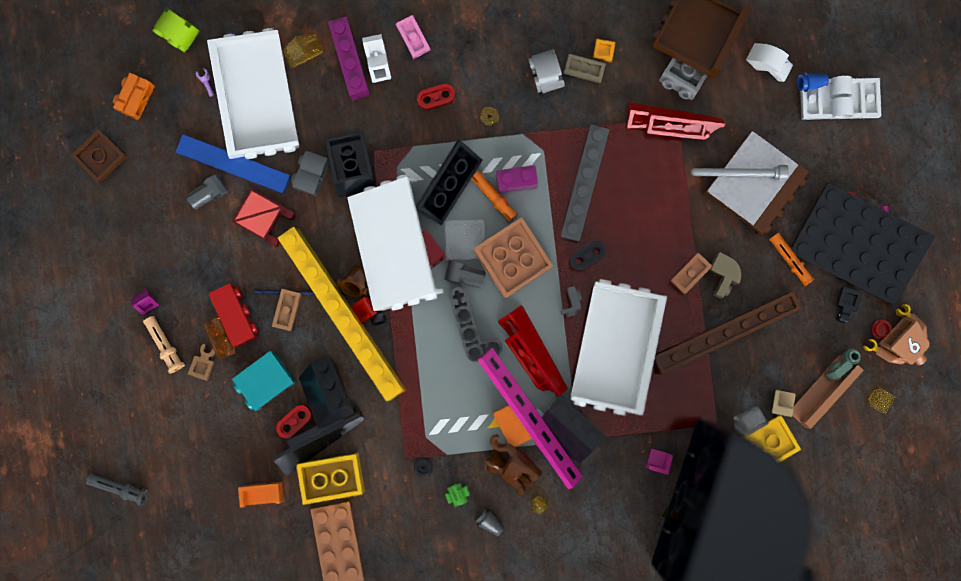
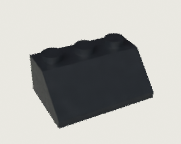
(325, 392)
(572, 429)

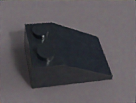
(349, 164)

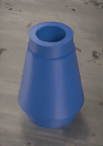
(811, 81)

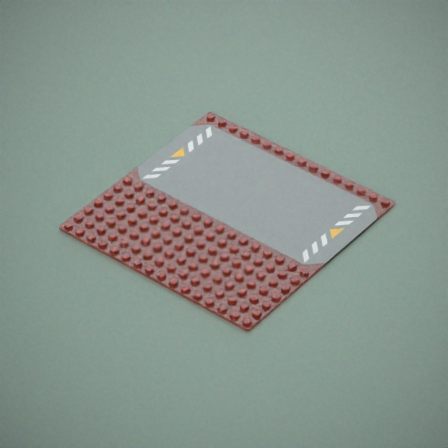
(648, 233)

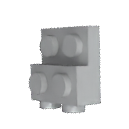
(682, 79)

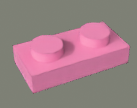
(413, 37)

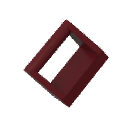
(434, 252)

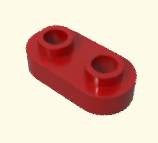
(435, 94)
(295, 422)

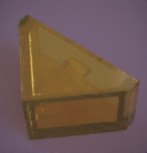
(302, 49)

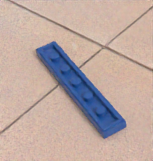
(238, 166)

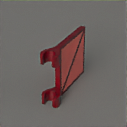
(259, 216)

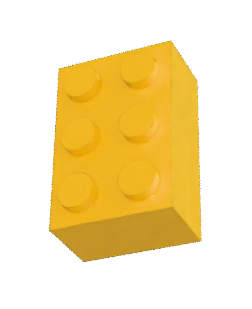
(330, 478)

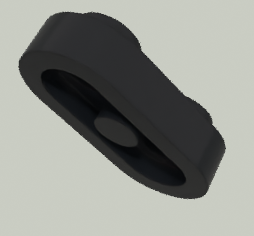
(587, 255)

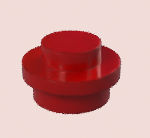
(881, 329)

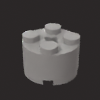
(547, 71)

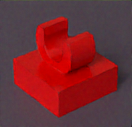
(363, 309)

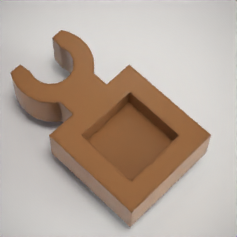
(202, 366)

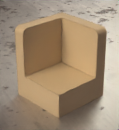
(783, 403)

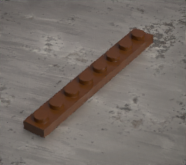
(726, 333)

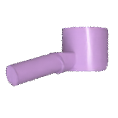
(205, 79)

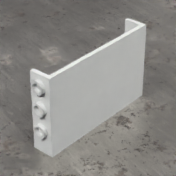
(253, 94)
(392, 245)
(618, 348)

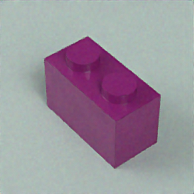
(516, 179)

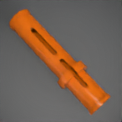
(492, 194)
(806, 277)

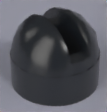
(378, 319)

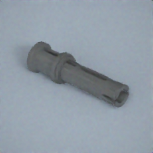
(127, 489)

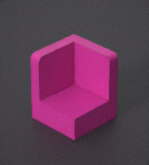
(659, 461)

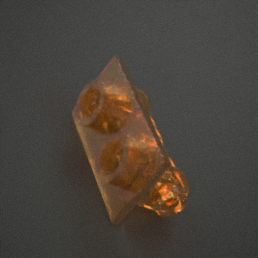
(219, 339)

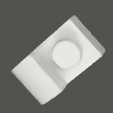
(376, 58)
(770, 59)

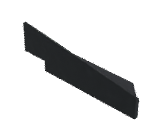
(314, 441)

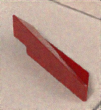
(672, 122)
(531, 352)

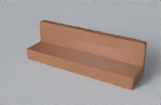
(823, 395)

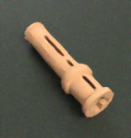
(170, 352)

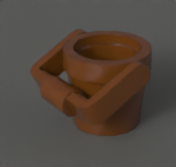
(354, 283)

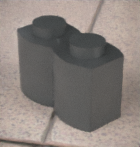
(310, 173)

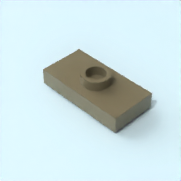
(584, 68)

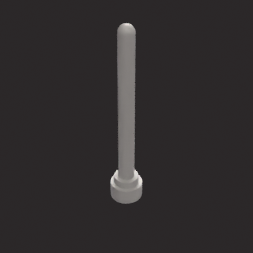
(779, 172)

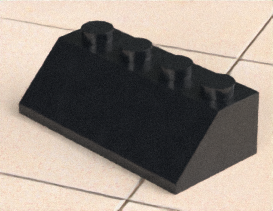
(448, 183)

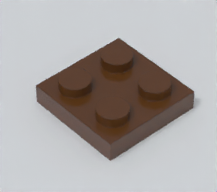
(98, 156)

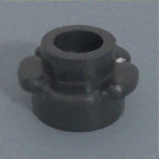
(428, 467)

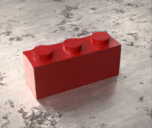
(234, 315)

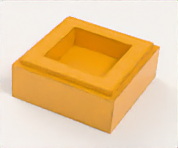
(604, 50)

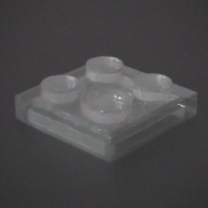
(462, 238)

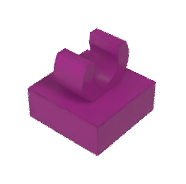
(144, 302)

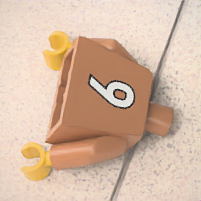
(905, 341)

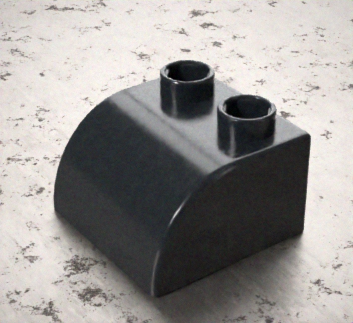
(739, 518)

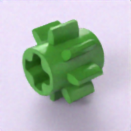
(457, 494)

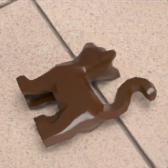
(513, 469)

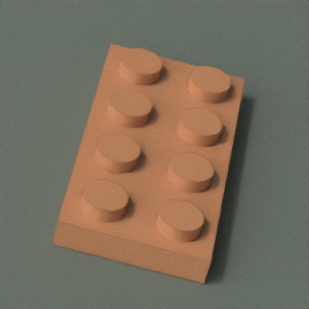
(337, 542)

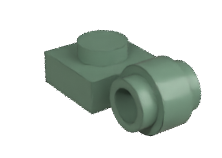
(838, 369)

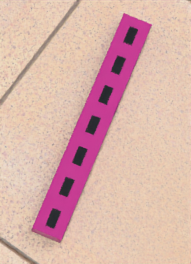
(530, 418)

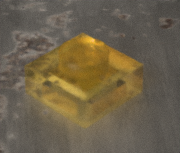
(881, 400)

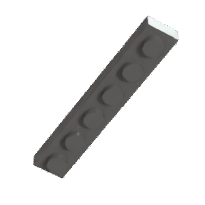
(585, 183)

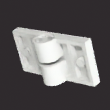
(843, 99)

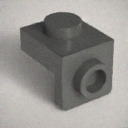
(574, 298)

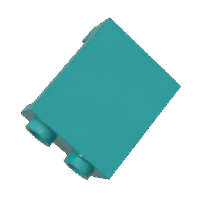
(263, 380)

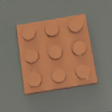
(512, 257)

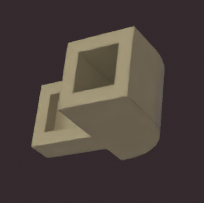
(728, 271)

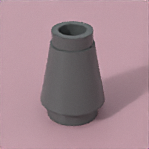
(487, 521)

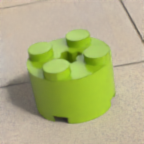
(175, 30)

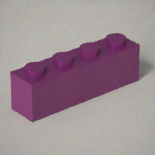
(349, 58)

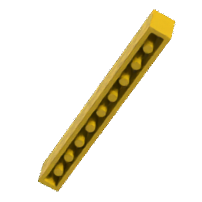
(342, 314)

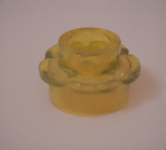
(489, 111)
(539, 505)

